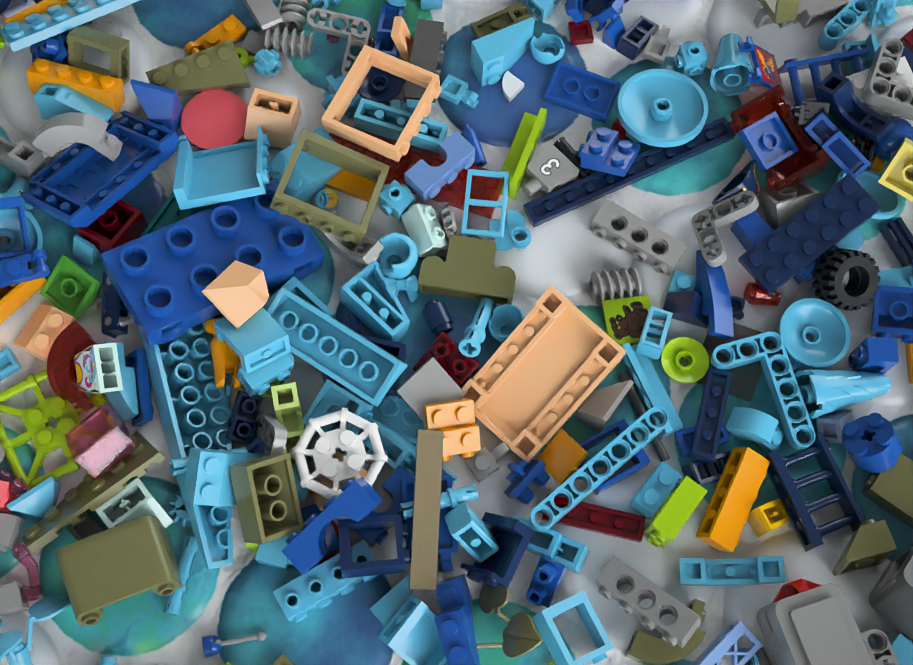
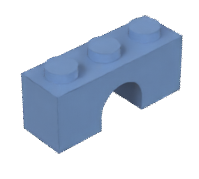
(428, 180)

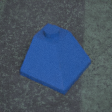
(159, 104)

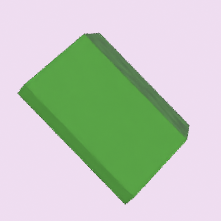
(71, 288)

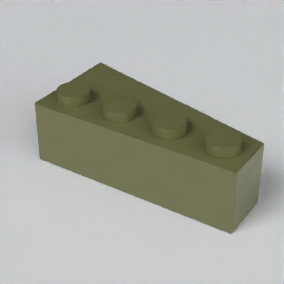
(202, 71)

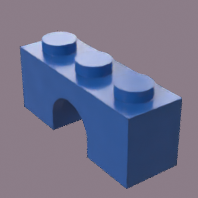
(391, 487)

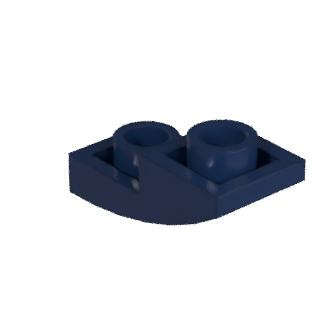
(243, 418)

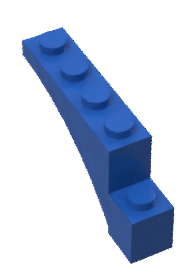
(456, 621)

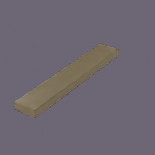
(426, 510)

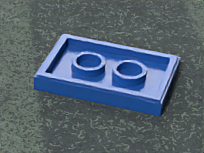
(581, 91)

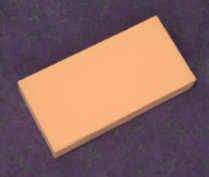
(402, 38)

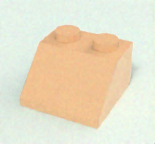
(43, 330)

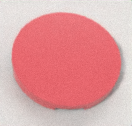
(214, 119)

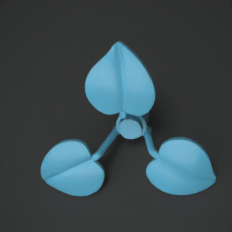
(11, 641)

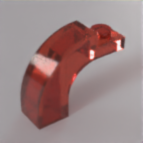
(62, 365)

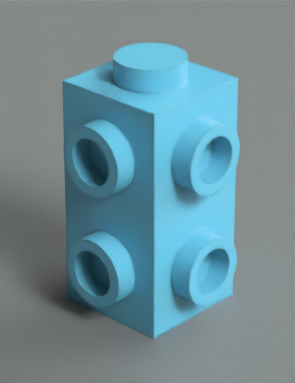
(261, 378)

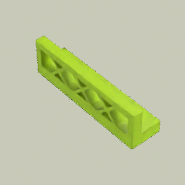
(523, 149)

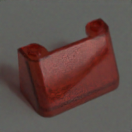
(798, 166)

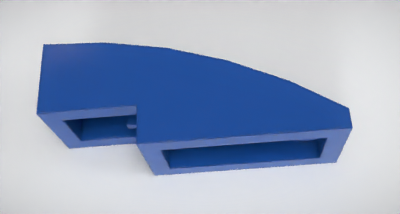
(384, 41)
(836, 145)

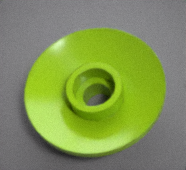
(689, 350)

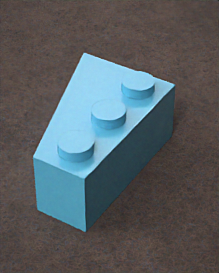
(374, 303)

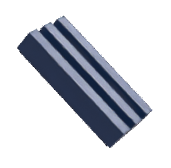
(904, 239)

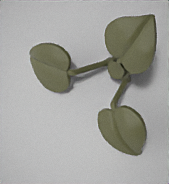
(520, 634)

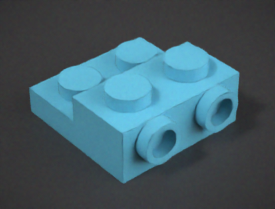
(333, 399)

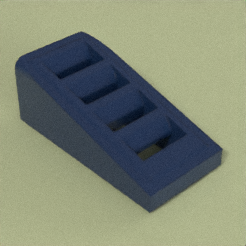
(639, 37)
(696, 473)

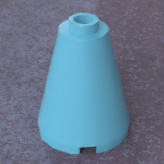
(730, 67)

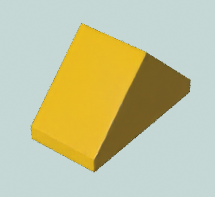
(768, 517)

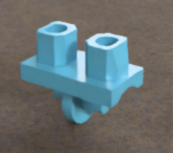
(882, 13)
(334, 85)

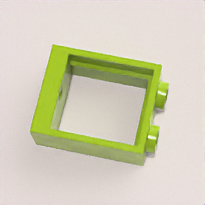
(674, 512)

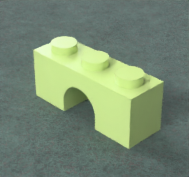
(289, 413)

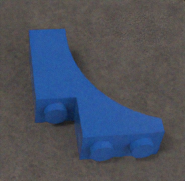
(752, 229)

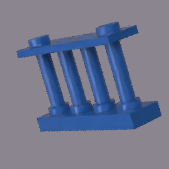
(792, 65)

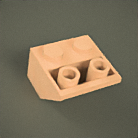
(275, 114)

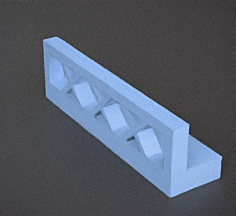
(723, 643)

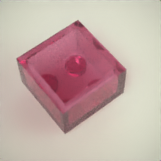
(99, 440)

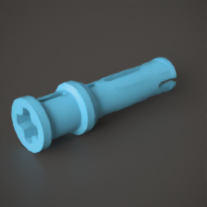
(475, 333)

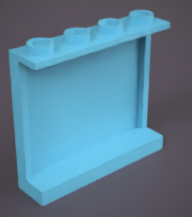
(221, 172)

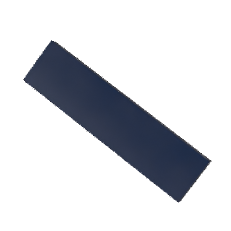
(711, 415)

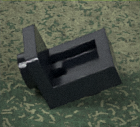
(809, 109)

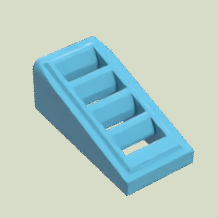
(649, 346)

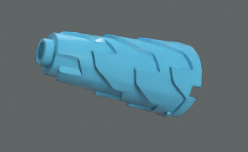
(837, 389)

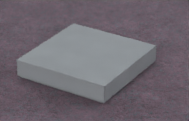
(429, 386)

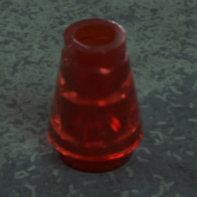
(756, 295)

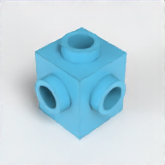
(691, 58)
(395, 199)

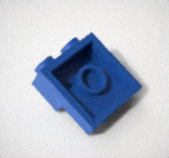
(607, 152)
(893, 313)

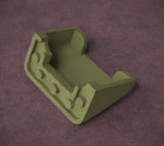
(118, 566)

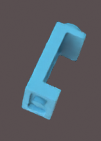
(256, 340)
(414, 634)

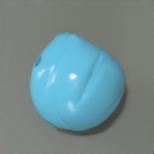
(397, 256)

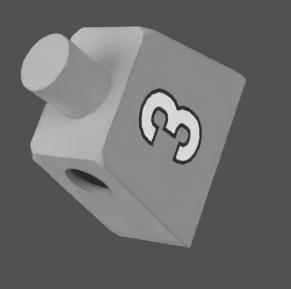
(549, 171)

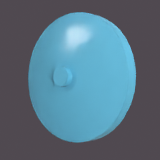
(662, 108)

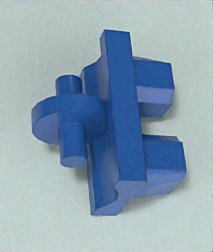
(52, 50)
(532, 472)
(545, 582)

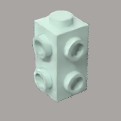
(424, 229)

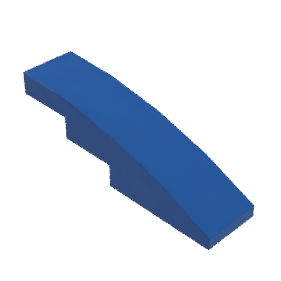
(715, 298)

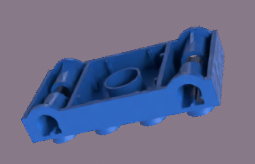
(169, 268)

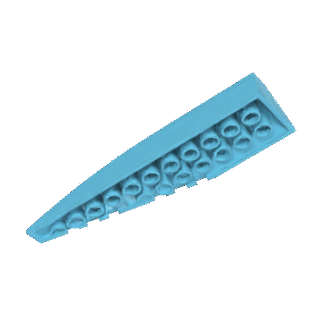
(194, 417)

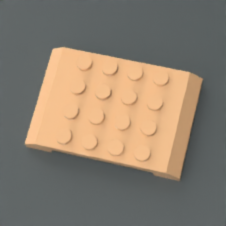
(542, 374)

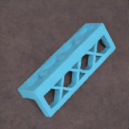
(650, 389)

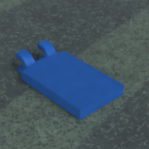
(446, 542)

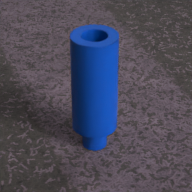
(471, 136)

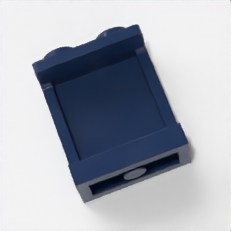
(500, 567)

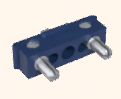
(113, 311)

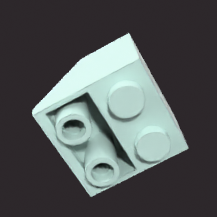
(132, 503)

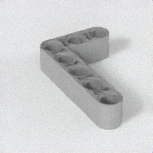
(884, 82)

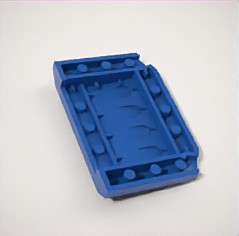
(86, 183)

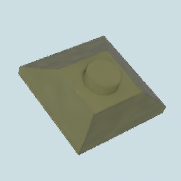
(867, 547)

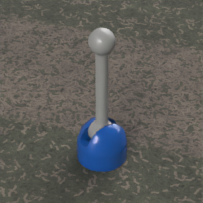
(212, 644)

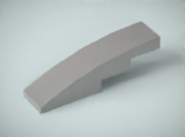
(809, 13)

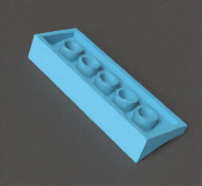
(335, 348)

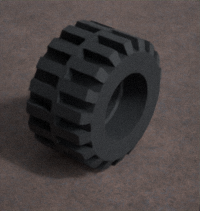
(861, 282)

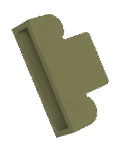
(468, 272)

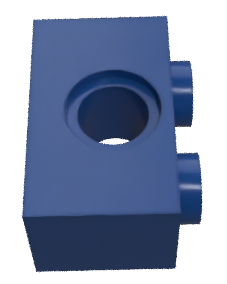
(874, 355)

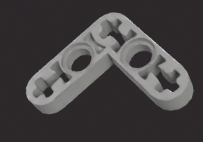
(353, 38)
(714, 221)
(272, 434)

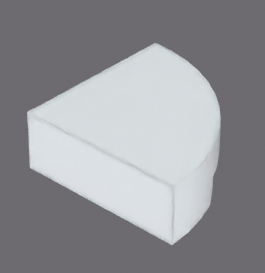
(511, 86)

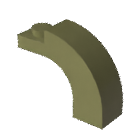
(656, 651)

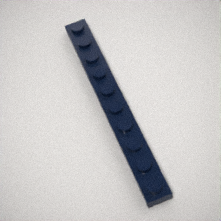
(644, 165)

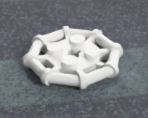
(327, 446)

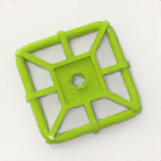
(43, 436)

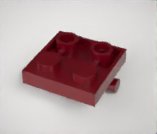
(449, 357)

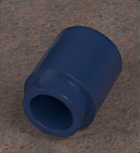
(438, 317)

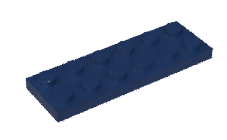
(809, 234)

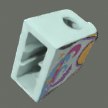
(98, 369)

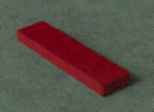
(601, 520)

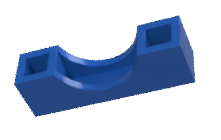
(309, 546)

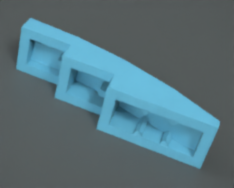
(400, 451)

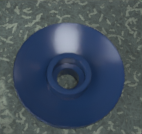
(375, 77)

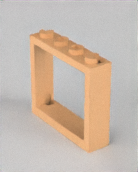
(366, 59)

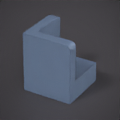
(832, 425)

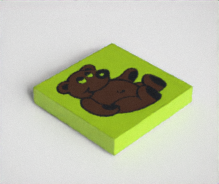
(625, 318)

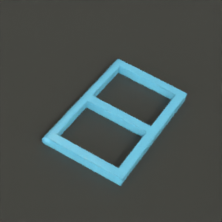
(488, 203)

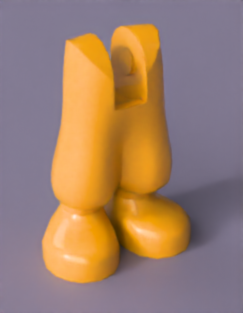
(223, 357)

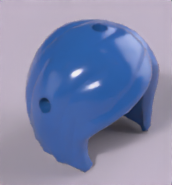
(890, 143)

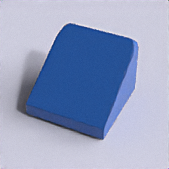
(613, 32)

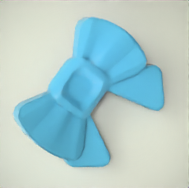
(409, 284)

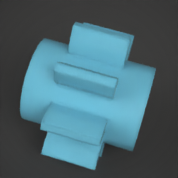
(267, 62)

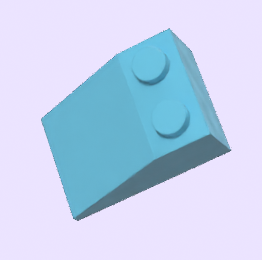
(499, 51)
(308, 173)
(209, 476)

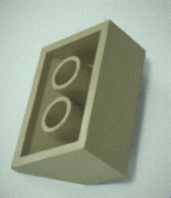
(266, 498)

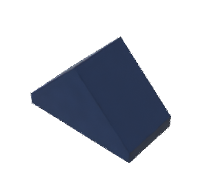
(686, 308)

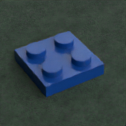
(768, 141)

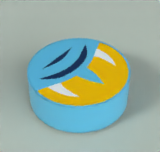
(327, 198)

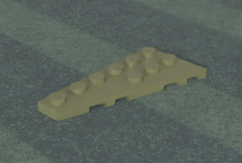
(92, 493)

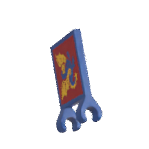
(764, 65)

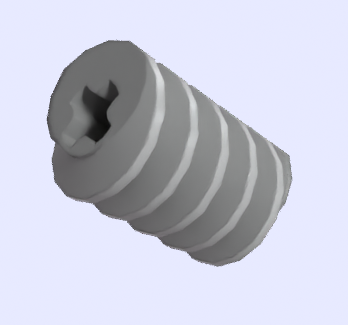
(294, 14)
(288, 42)
(615, 282)

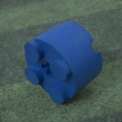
(872, 443)

